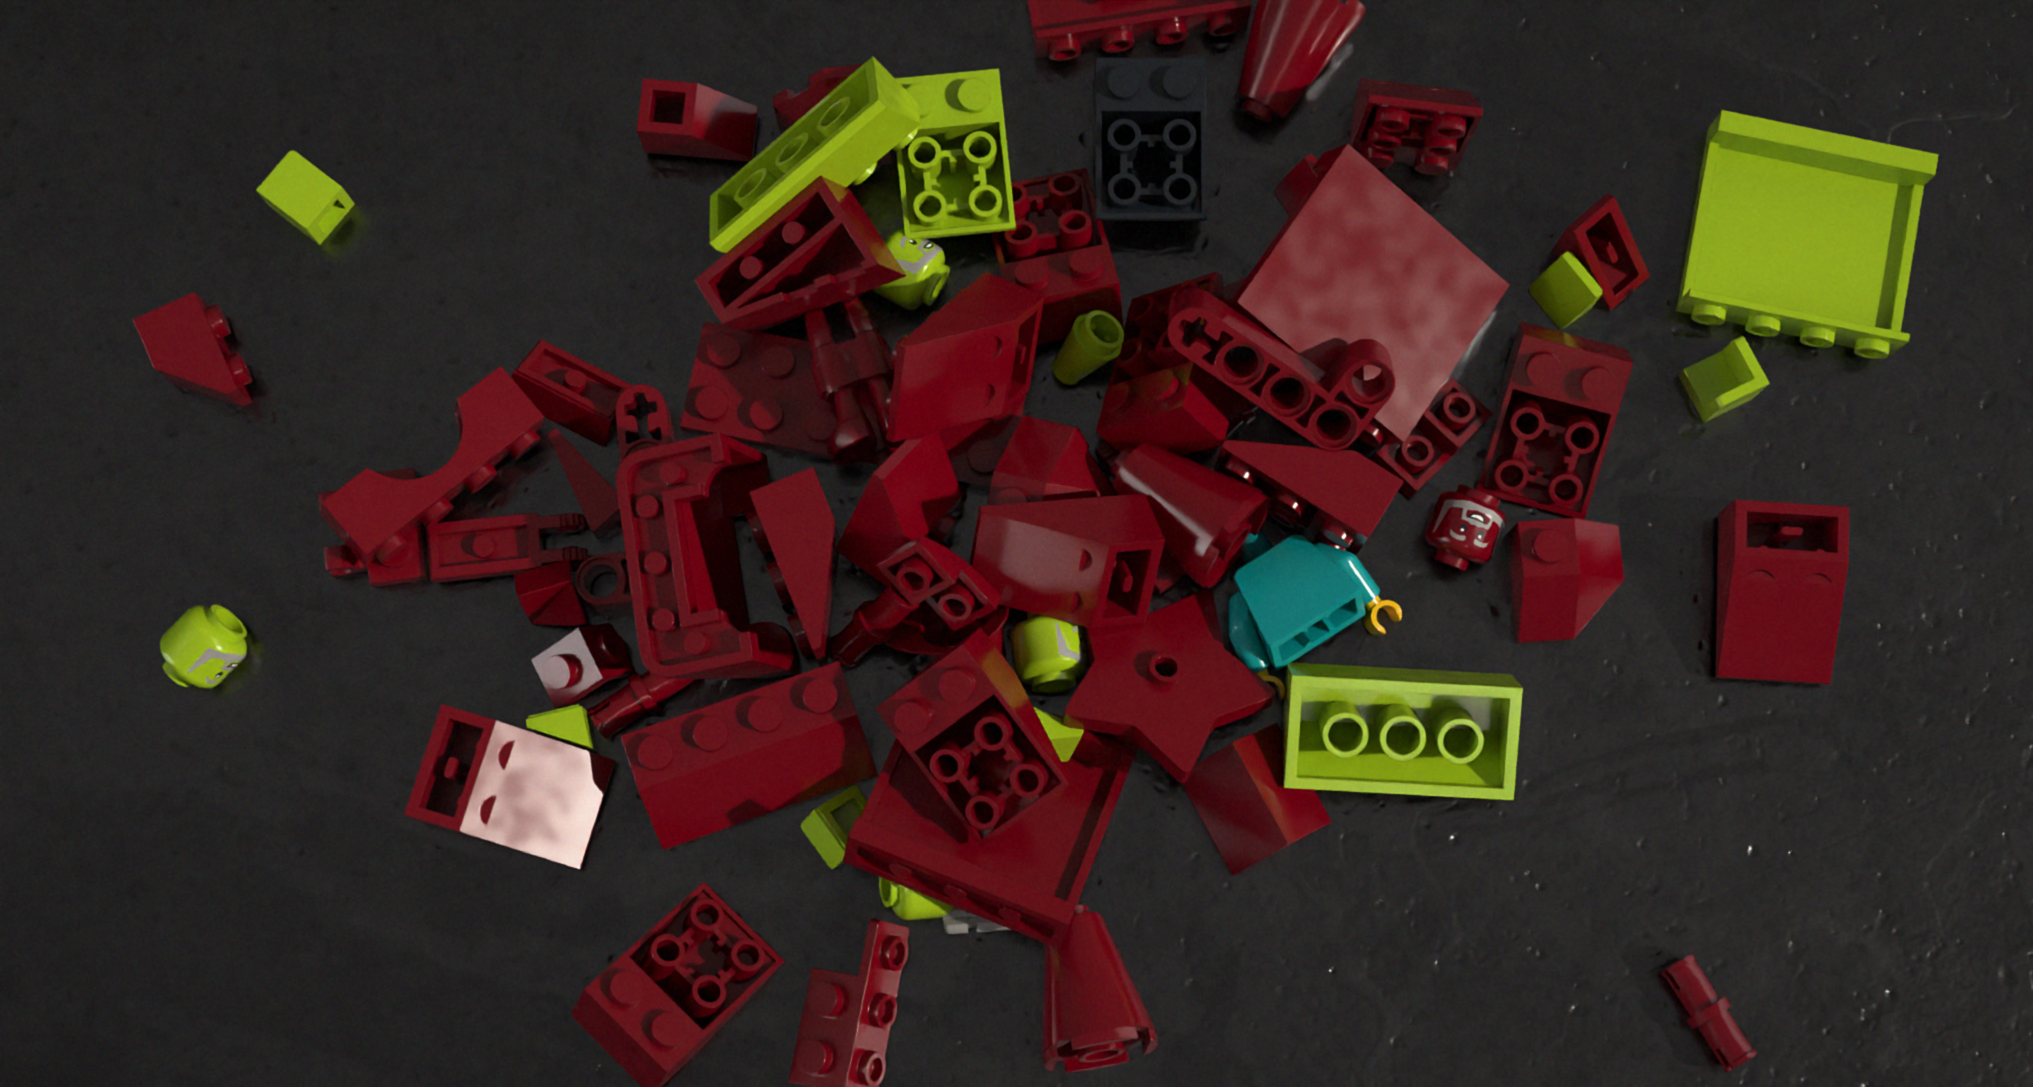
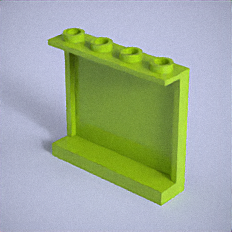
(1804, 234)

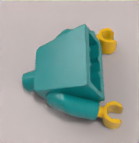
(1296, 600)

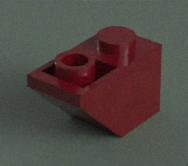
(695, 121)
(190, 349)

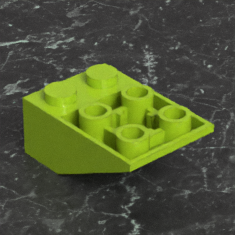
(958, 162)

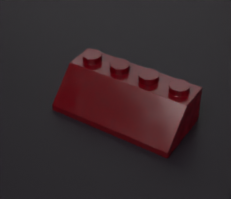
(749, 755)

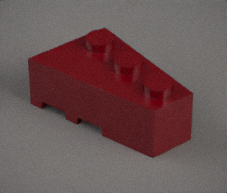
(799, 260)

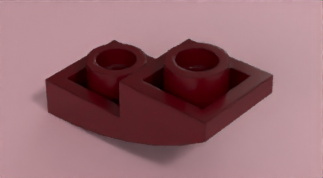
(1436, 437)
(942, 579)

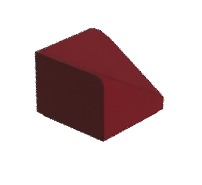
(551, 595)

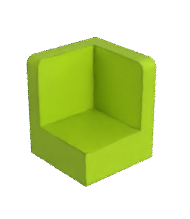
(305, 196)
(1724, 380)

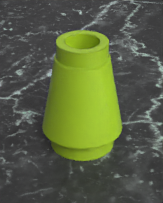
(1088, 346)

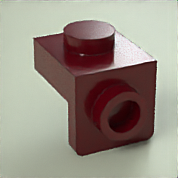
(582, 663)

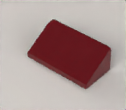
(570, 391)

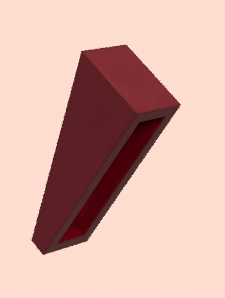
(592, 491)

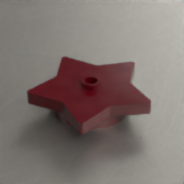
(1165, 683)

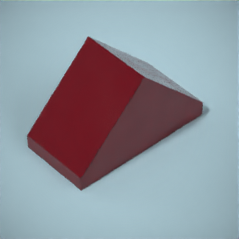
(1605, 250)

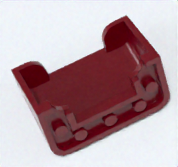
(686, 561)

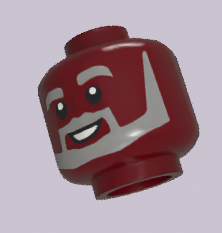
(1465, 527)

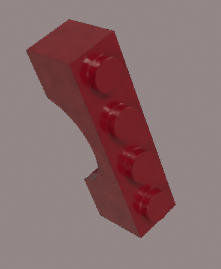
(378, 511)

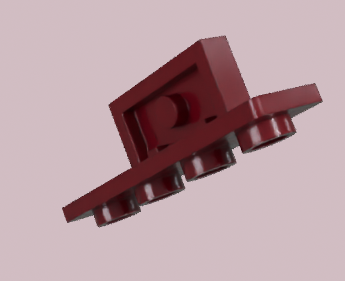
(851, 1015)

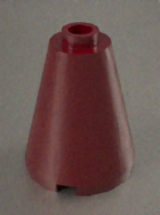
(1289, 50)
(1197, 508)
(1091, 1000)

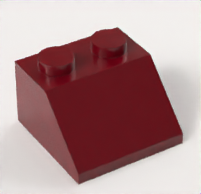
(903, 500)

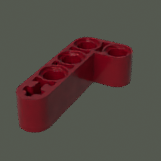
(1274, 361)
(630, 440)

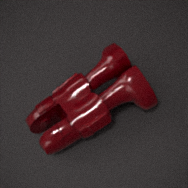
(844, 371)

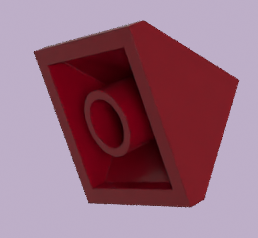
(1245, 802)

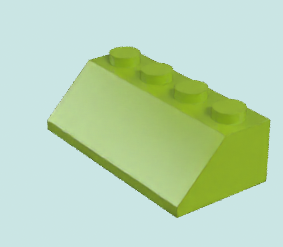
(833, 140)
(1401, 731)

